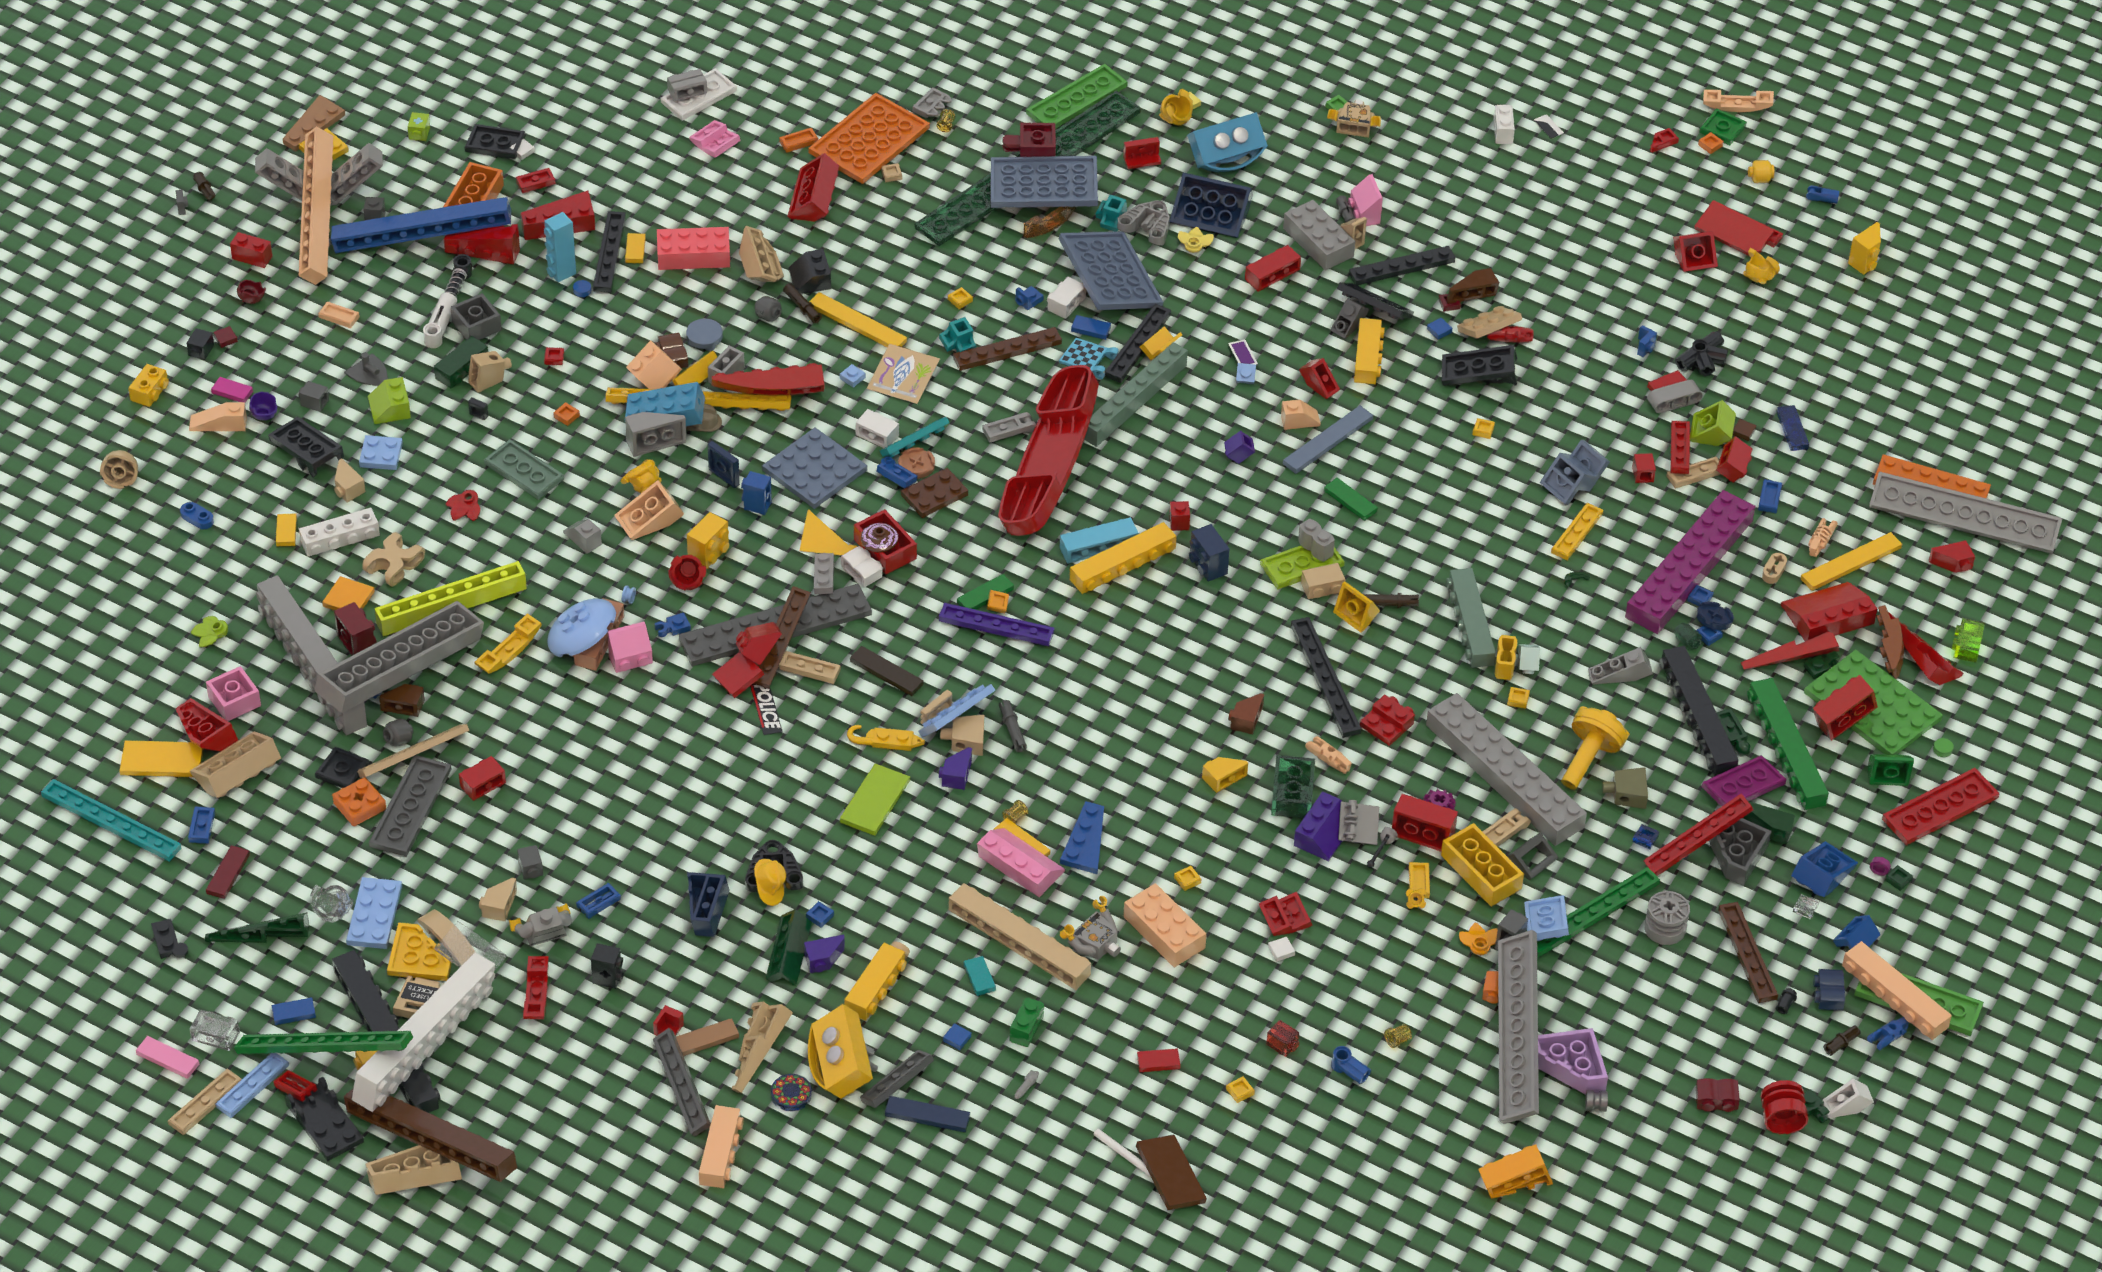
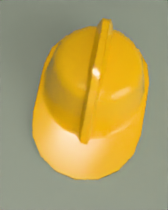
(770, 879)

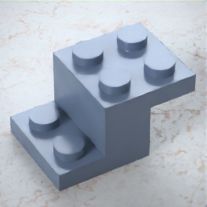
(1574, 472)

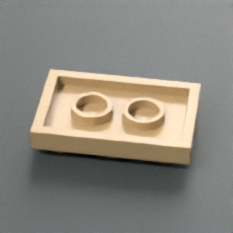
(1489, 322)

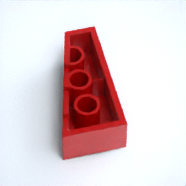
(576, 207)
(490, 243)

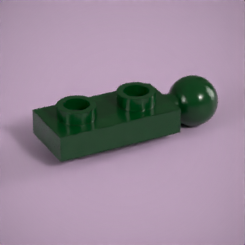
(1734, 731)

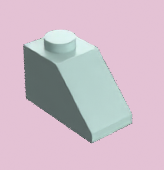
(1528, 658)

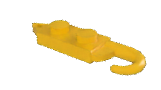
(886, 738)

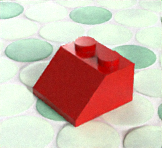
(1695, 251)
(758, 641)

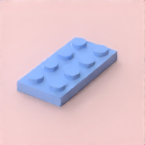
(955, 709)
(374, 913)

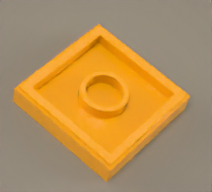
(346, 592)

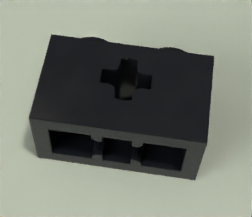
(607, 966)

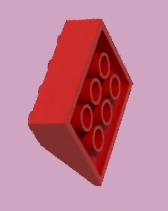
(1831, 609)

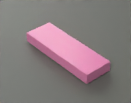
(167, 1057)

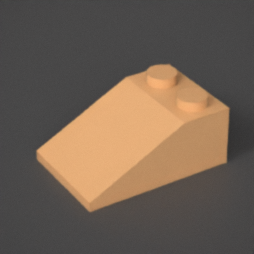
(649, 512)

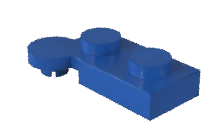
(896, 473)

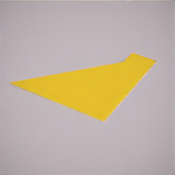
(821, 539)

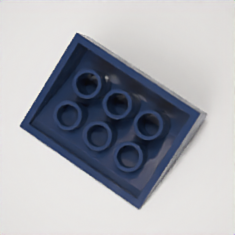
(1211, 205)

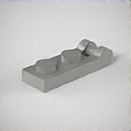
(1009, 427)

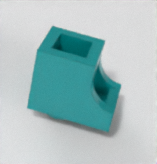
(1110, 211)
(958, 336)

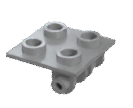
(1358, 823)

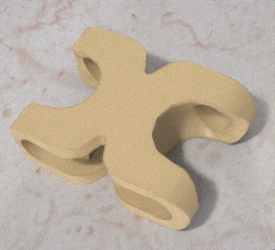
(393, 559)

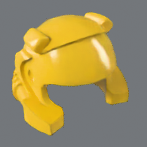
(1177, 109)
(1759, 268)
(642, 476)

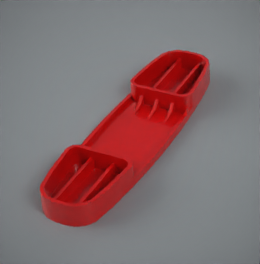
(1051, 451)

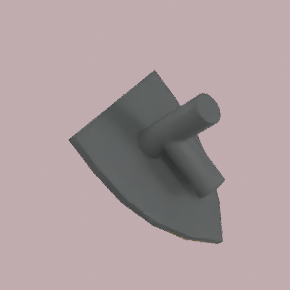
(368, 371)

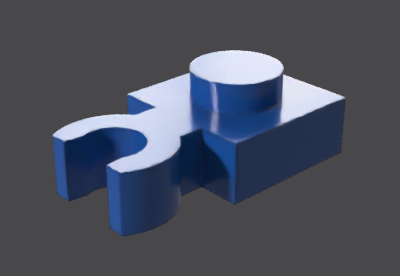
(675, 624)

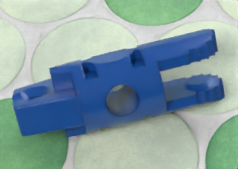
(1889, 1032)

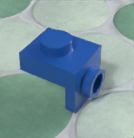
(1647, 340)

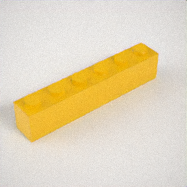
(1123, 558)

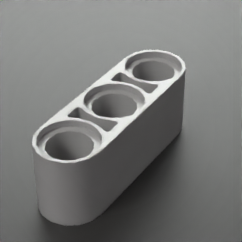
(1674, 396)

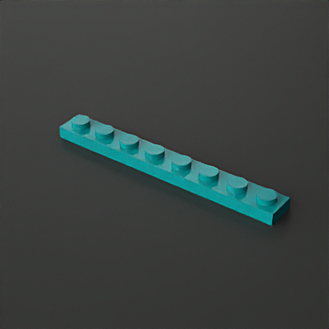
(111, 820)

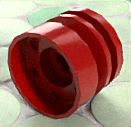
(1784, 1107)

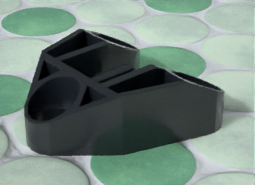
(794, 876)

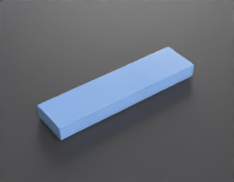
(252, 1084)

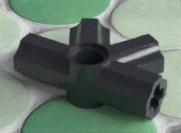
(1703, 354)

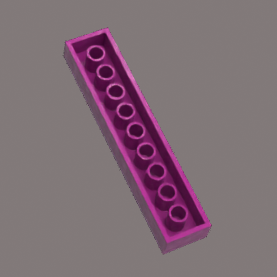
(1690, 561)

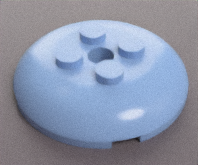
(580, 627)

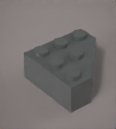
(1740, 849)

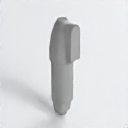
(1029, 1079)

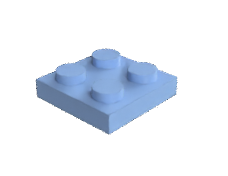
(380, 452)

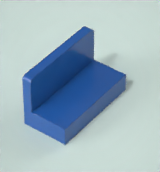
(1859, 929)

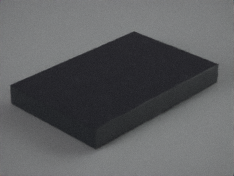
(494, 141)

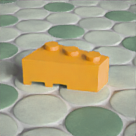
(1515, 1172)

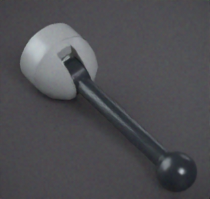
(1387, 836)

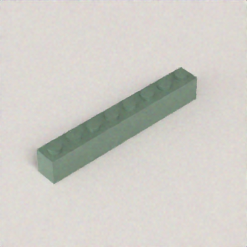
(1136, 393)

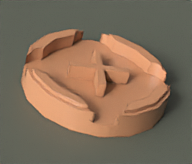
(917, 461)

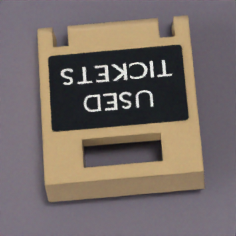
(414, 994)

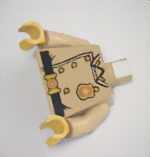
(1354, 119)

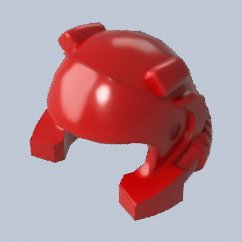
(686, 572)

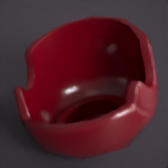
(250, 291)

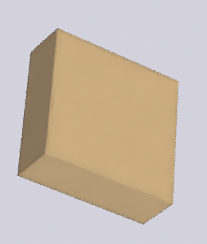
(891, 172)

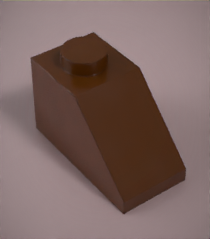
(403, 700)

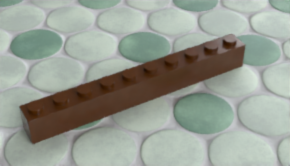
(438, 1136)

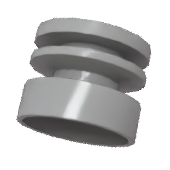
(1667, 917)

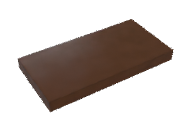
(1171, 1172)

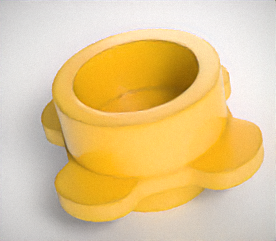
(1415, 903)

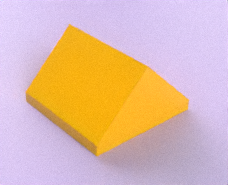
(1355, 607)

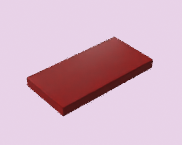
(1734, 228)

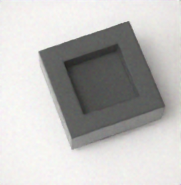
(182, 202)

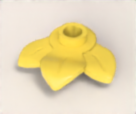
(1195, 240)

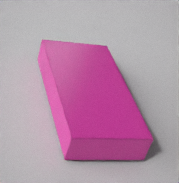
(232, 390)

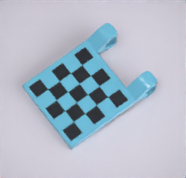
(1088, 354)

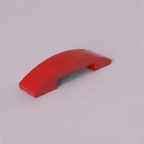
(536, 987)

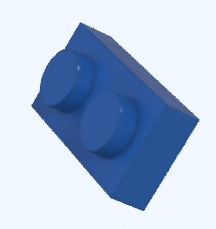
(201, 825)

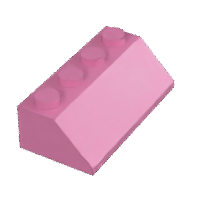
(1019, 860)

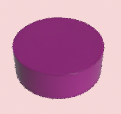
(1880, 866)

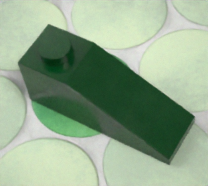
(1776, 821)

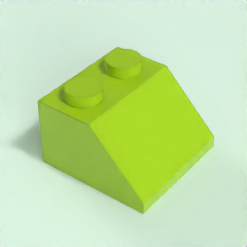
(389, 401)
(1713, 424)

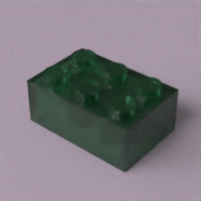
(1293, 786)

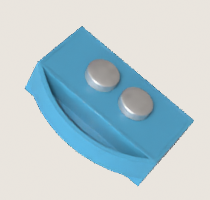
(1228, 143)

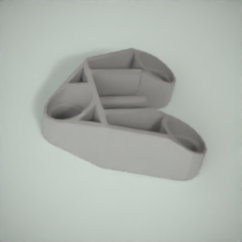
(1148, 218)

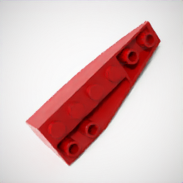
(774, 381)

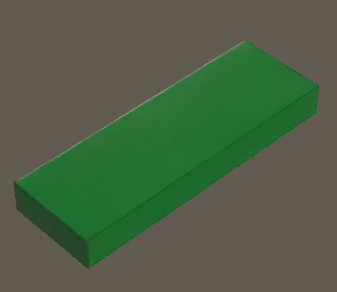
(1350, 499)
(979, 596)

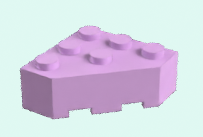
(1573, 1059)

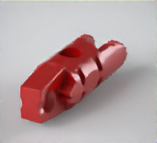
(1512, 334)

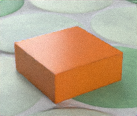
(1710, 143)
(566, 414)

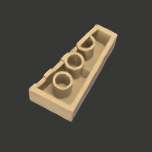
(411, 1169)

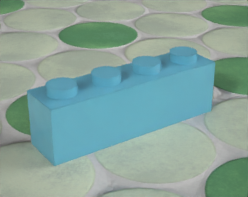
(560, 247)
(1093, 540)

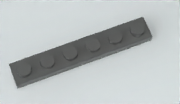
(682, 1082)

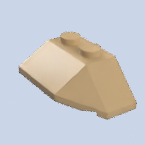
(759, 257)

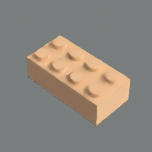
(1164, 925)

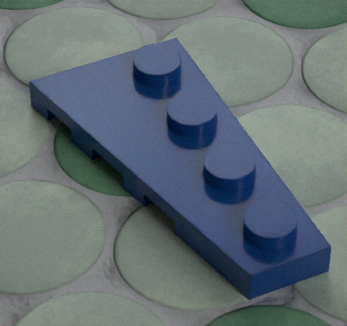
(1085, 840)

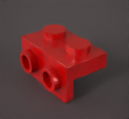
(1142, 153)

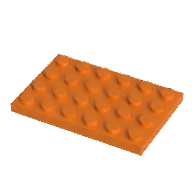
(870, 137)

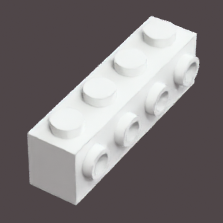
(319, 537)

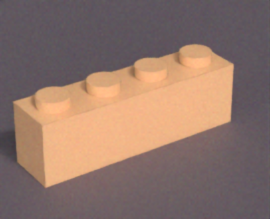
(720, 1146)

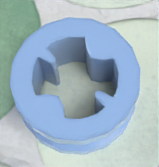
(628, 594)

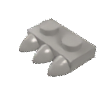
(931, 102)

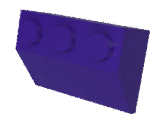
(1320, 828)

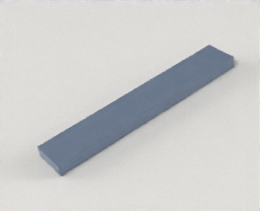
(1327, 439)

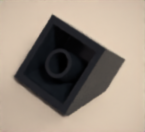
(811, 272)

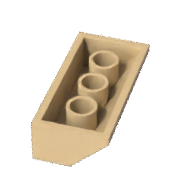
(236, 764)

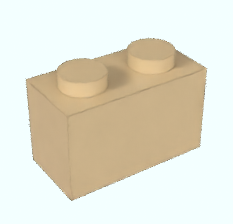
(1322, 580)

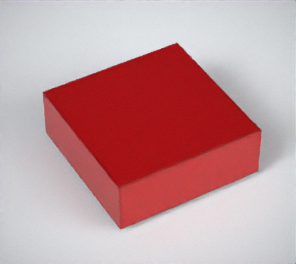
(554, 356)

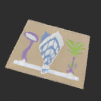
(903, 373)

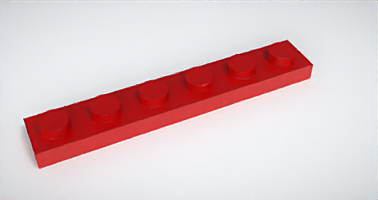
(1698, 835)

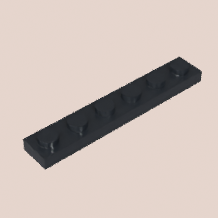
(609, 251)
(1402, 265)
(1131, 351)

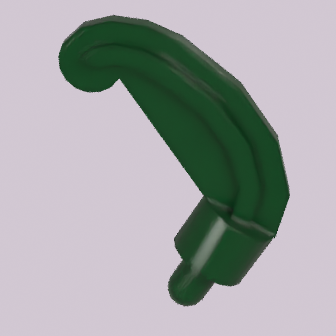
(1574, 575)

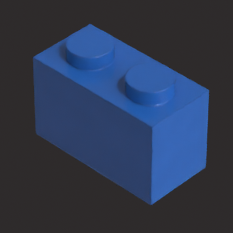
(756, 492)

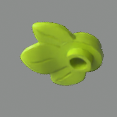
(210, 630)

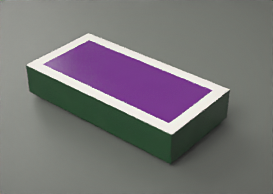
(1241, 353)

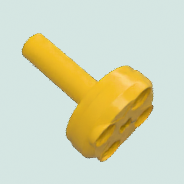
(1598, 731)

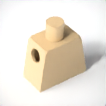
(487, 370)
(965, 733)

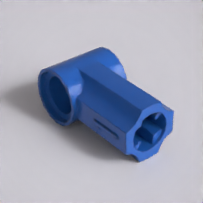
(1349, 1065)

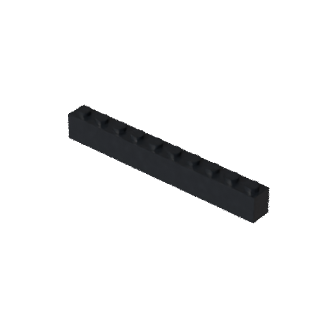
(377, 1017)

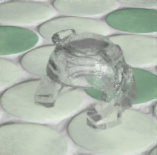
(332, 903)

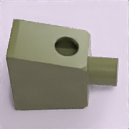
(1628, 787)

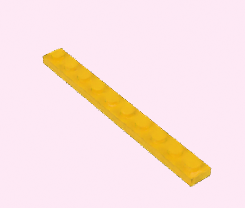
(720, 399)

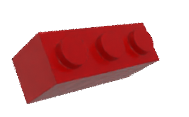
(1272, 268)

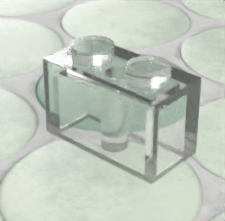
(214, 1030)

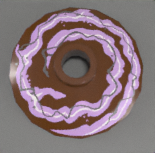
(879, 537)

